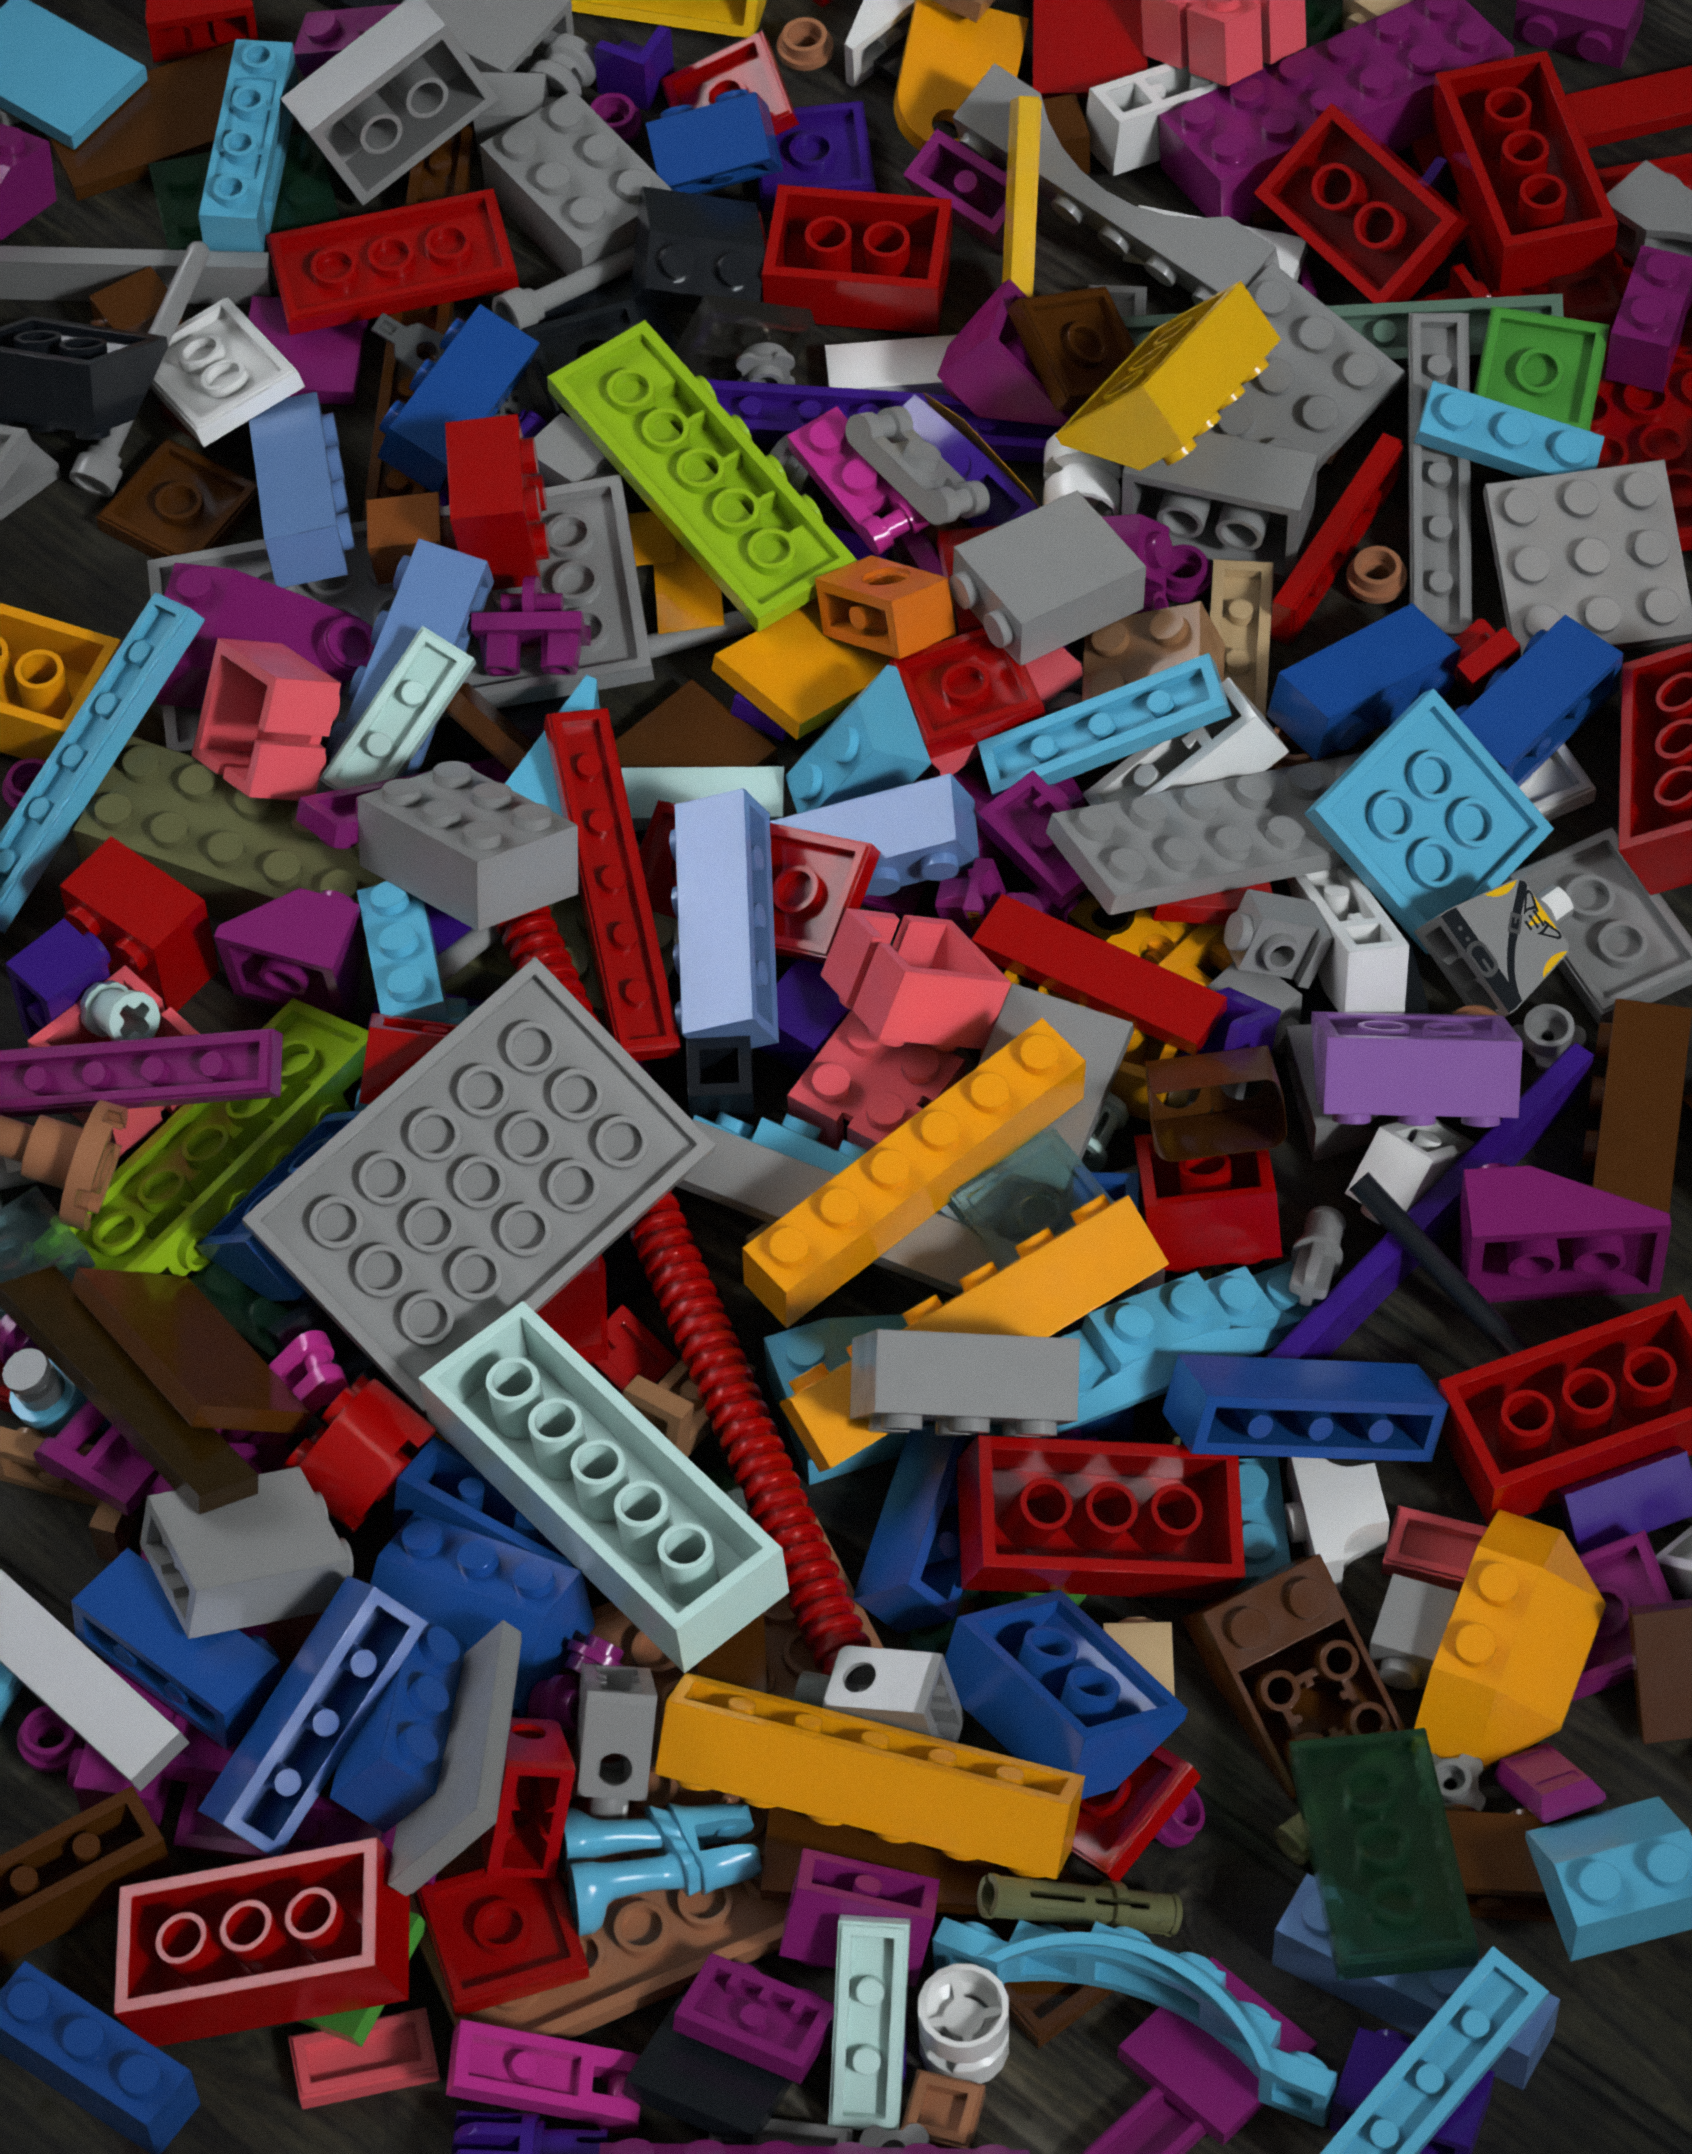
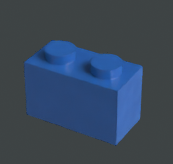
(715, 143)

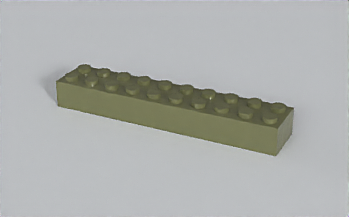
(253, 851)

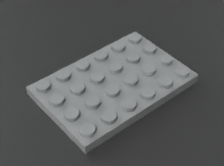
(479, 1179)

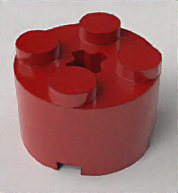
(362, 1451)

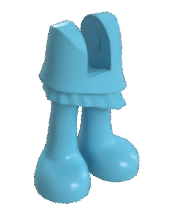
(679, 1839)

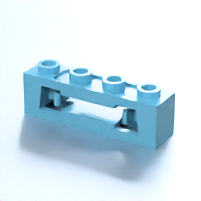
(249, 147)

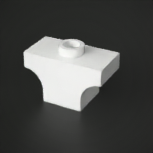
(1336, 1512)

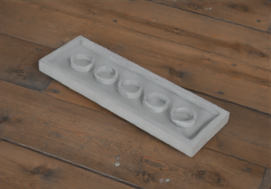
(1200, 837)

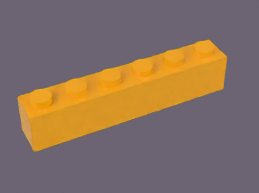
(913, 1172)
(1032, 1296)
(869, 1776)

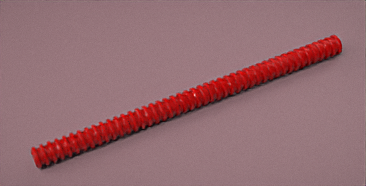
(721, 1370)

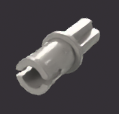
(1317, 1254)

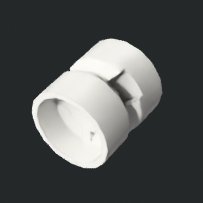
(1075, 470)
(964, 2023)

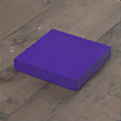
(823, 152)

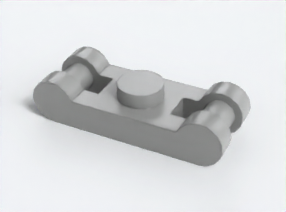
(915, 466)

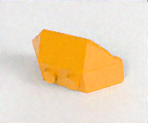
(1511, 1644)

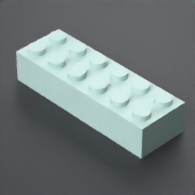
(605, 1486)

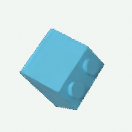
(863, 750)
(1616, 1876)

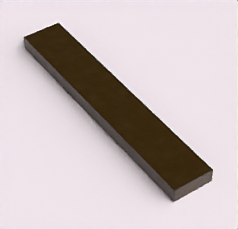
(187, 1457)

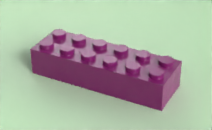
(1377, 71)

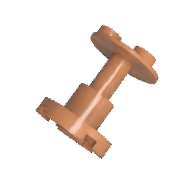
(68, 1157)

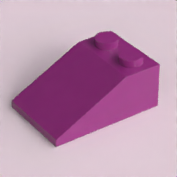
(239, 609)
(1555, 1238)

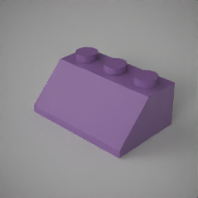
(1416, 1067)

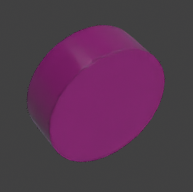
(345, 647)

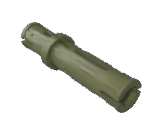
(1079, 1904)

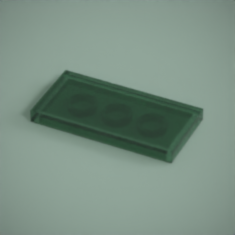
(1382, 1854)

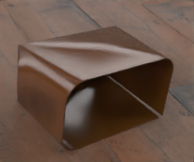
(1234, 1124)

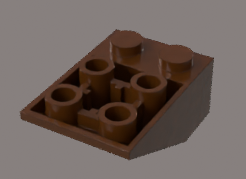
(1291, 1662)

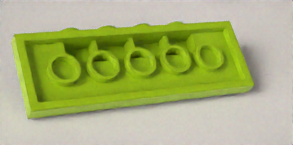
(700, 473)
(218, 1151)

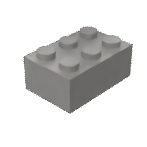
(390, 98)
(568, 182)
(1231, 500)
(468, 845)
(964, 1382)

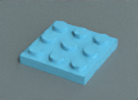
(1428, 816)

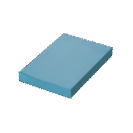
(60, 74)

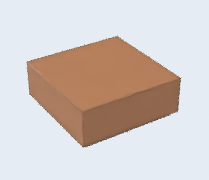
(945, 2108)

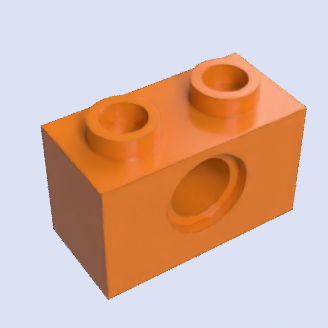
(885, 606)

